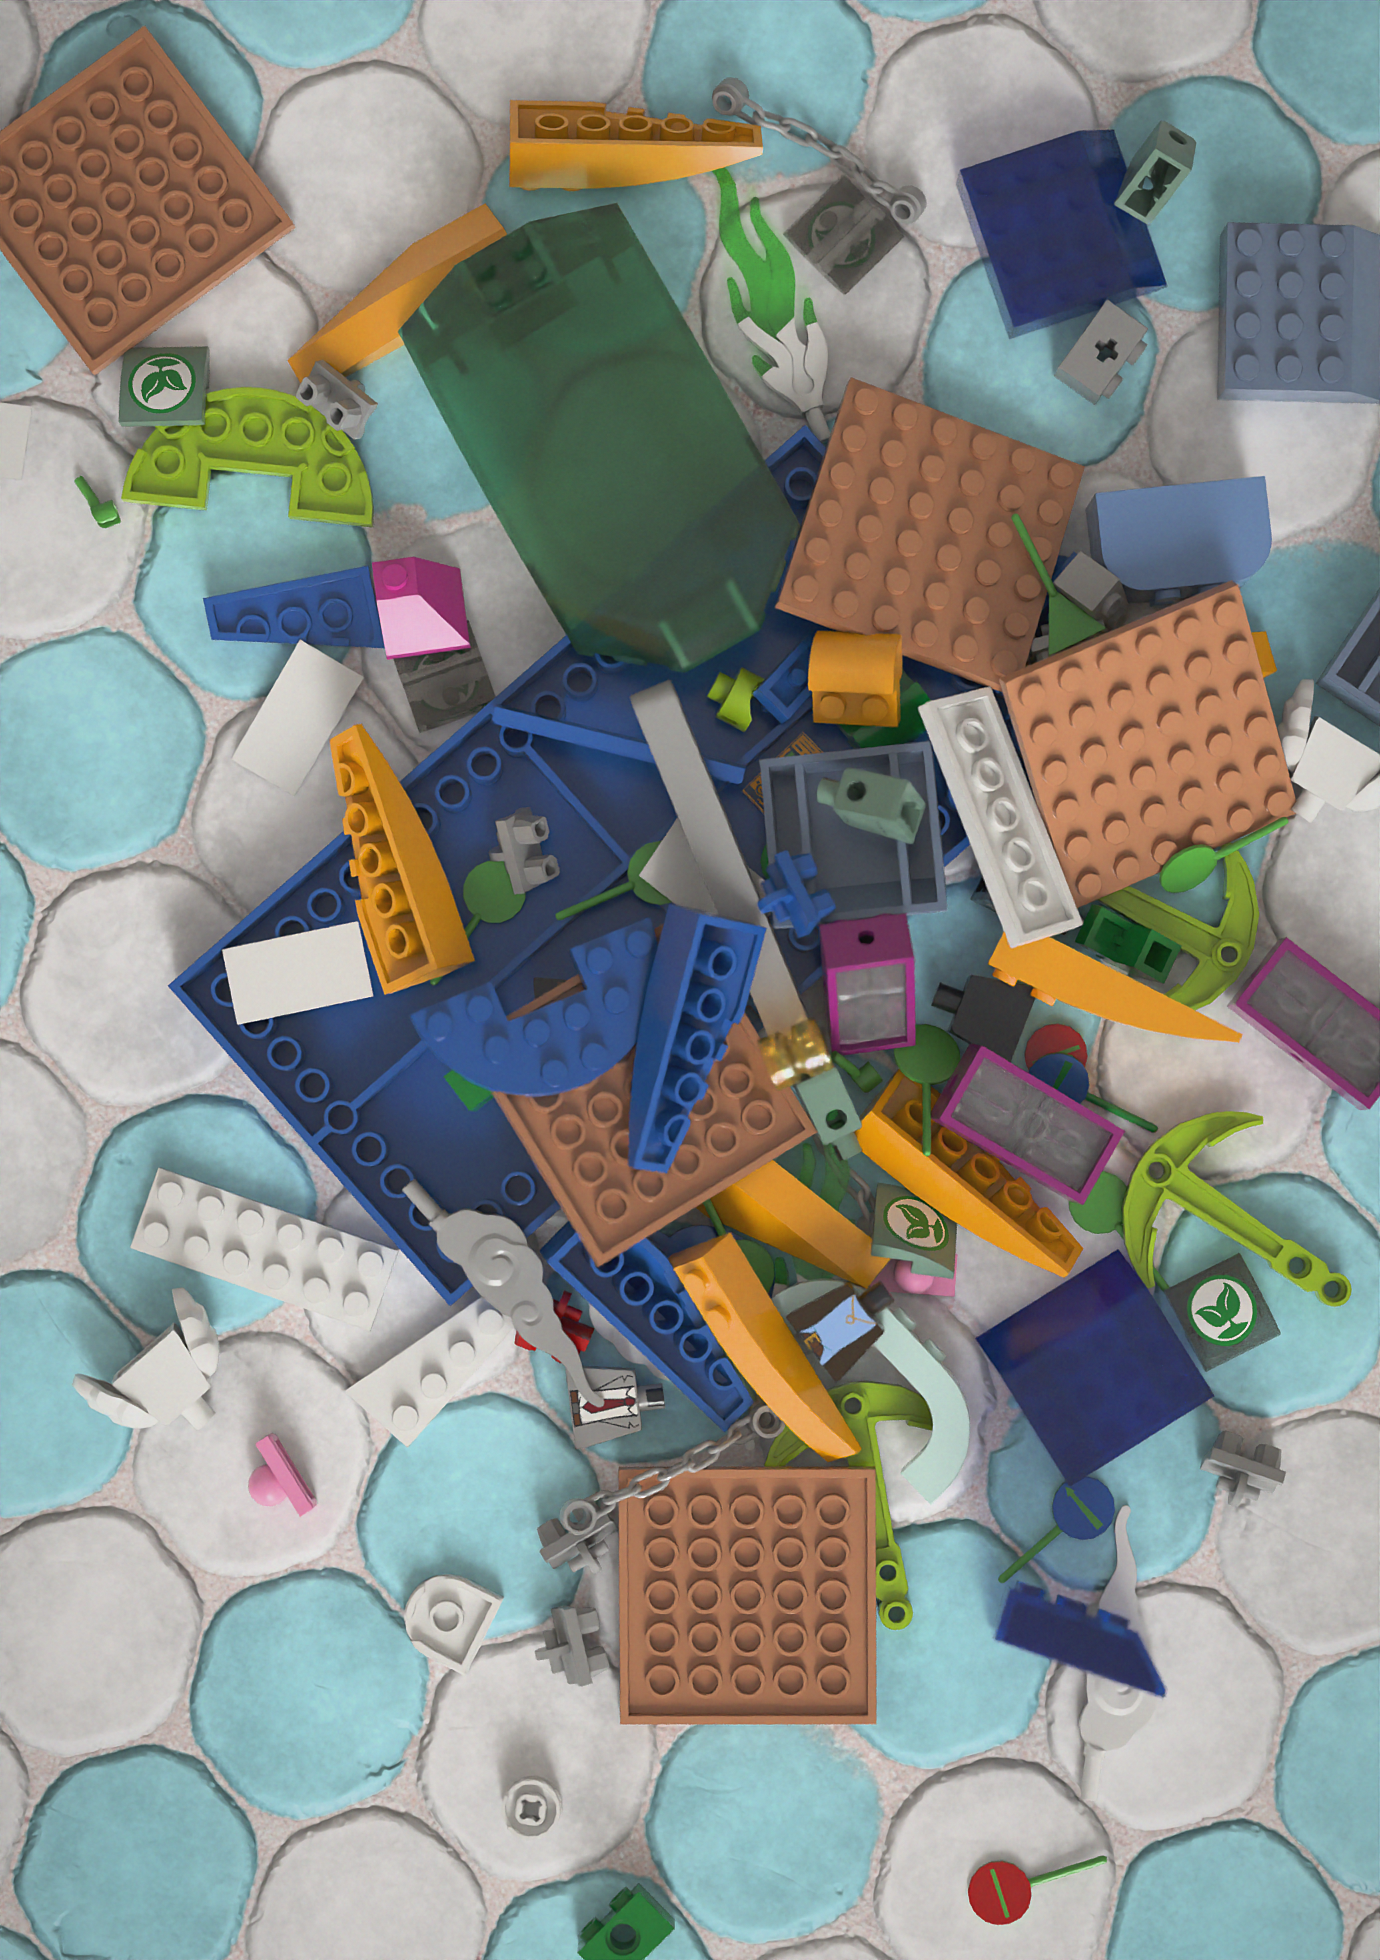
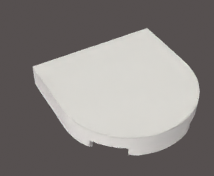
(450, 1619)

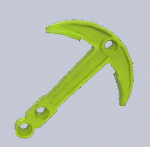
(1197, 938)
(1178, 1184)
(878, 1403)

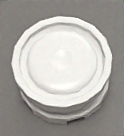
(531, 1808)

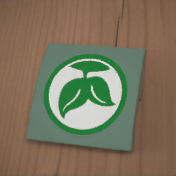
(164, 386)
(913, 1232)

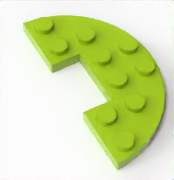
(255, 434)

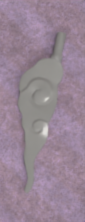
(505, 1275)

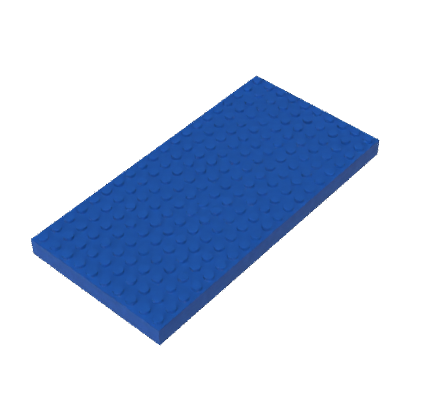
(357, 1070)

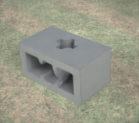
(1108, 329)
(1094, 591)

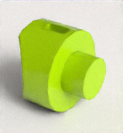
(735, 697)

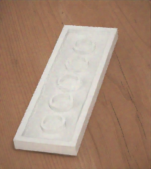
(1000, 816)
(264, 1249)

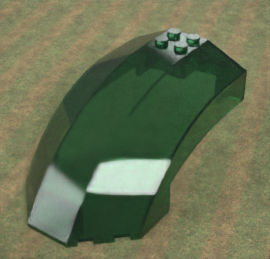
(604, 441)

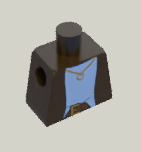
(841, 1325)

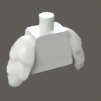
(1325, 760)
(164, 1376)

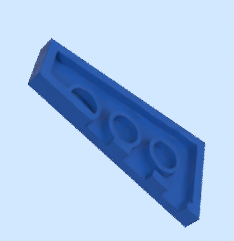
(316, 609)

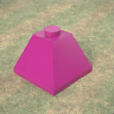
(420, 607)

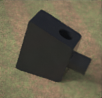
(986, 1012)

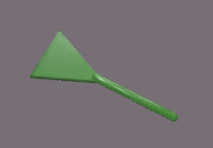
(1066, 621)

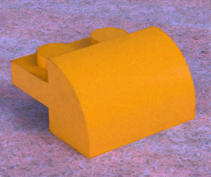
(856, 678)

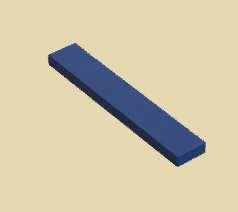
(601, 740)

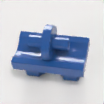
(788, 895)

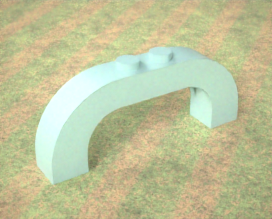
(922, 1366)

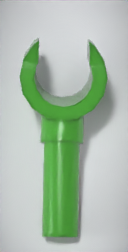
(104, 513)
(865, 1077)

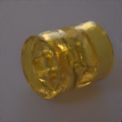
(795, 1054)

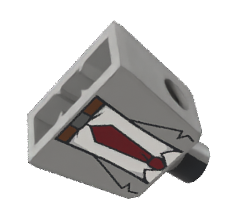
(621, 1405)

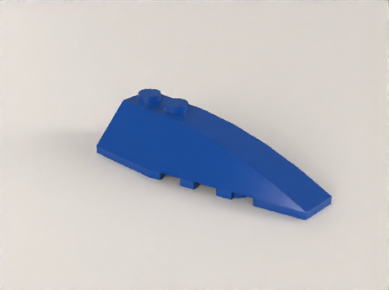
(688, 1008)
(658, 1316)

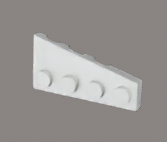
(427, 1374)

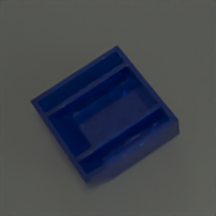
(1054, 231)
(1094, 1367)
(1075, 1638)

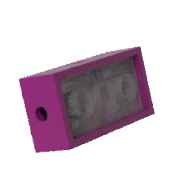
(868, 984)
(1315, 1021)
(1026, 1123)

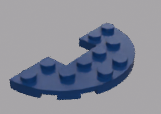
(559, 1043)

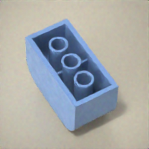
(1181, 537)

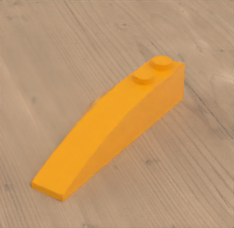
(591, 148)
(371, 321)
(403, 888)
(1093, 987)
(961, 1179)
(797, 1221)
(762, 1344)

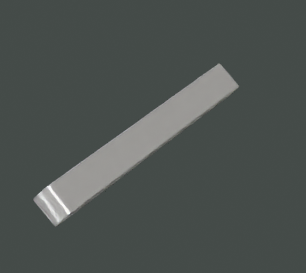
(716, 847)

